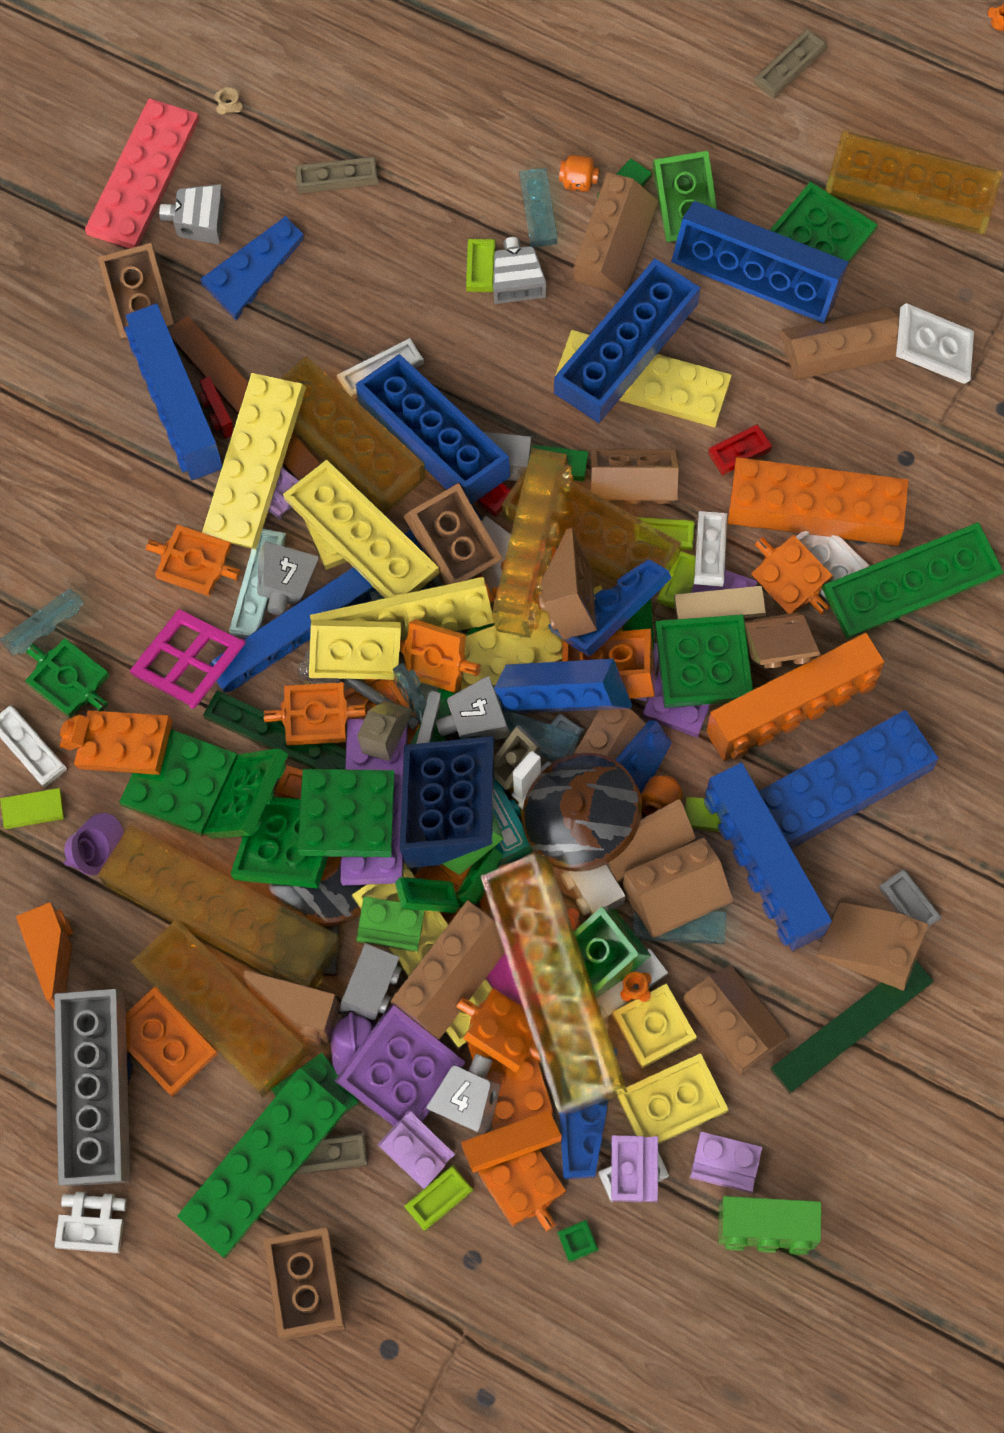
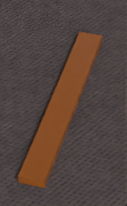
(232, 386)

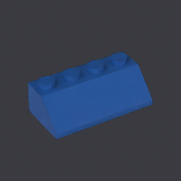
(562, 687)

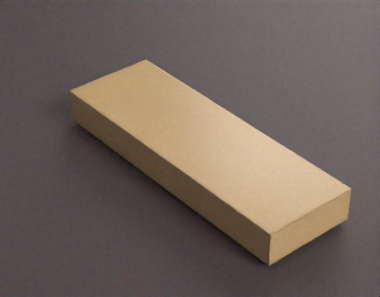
(725, 602)

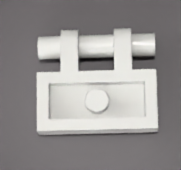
(90, 1233)

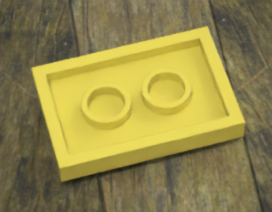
(354, 649)
(673, 1100)

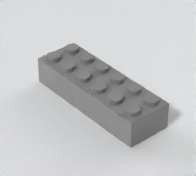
(92, 1088)

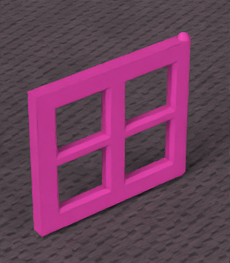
(186, 658)

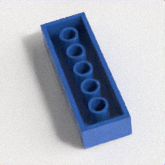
(759, 261)
(626, 340)
(172, 392)
(433, 429)
(849, 778)
(766, 857)

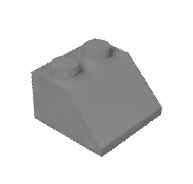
(370, 982)

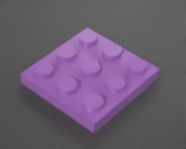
(397, 1068)

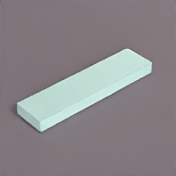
(250, 606)

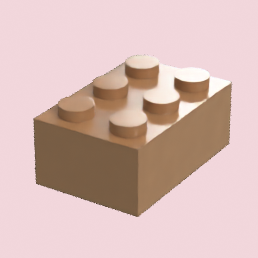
(453, 536)
(304, 1284)

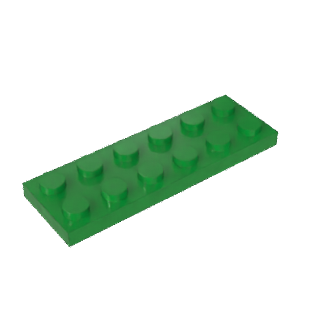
(912, 580)
(262, 1163)

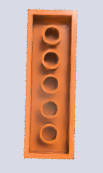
(818, 501)
(795, 697)

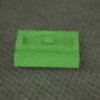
(389, 925)

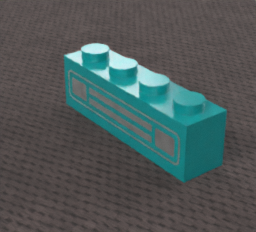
(515, 842)

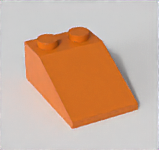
(49, 946)

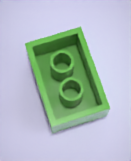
(769, 1224)

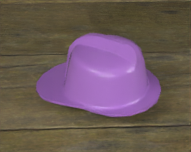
(93, 843)
(348, 1037)

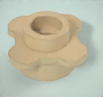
(225, 95)

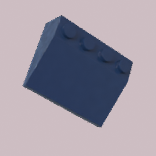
(446, 800)

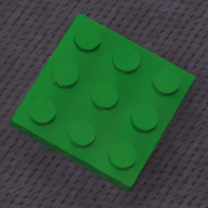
(825, 224)
(703, 660)
(187, 784)
(246, 794)
(346, 813)
(273, 850)

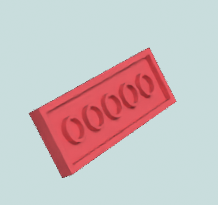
(142, 174)

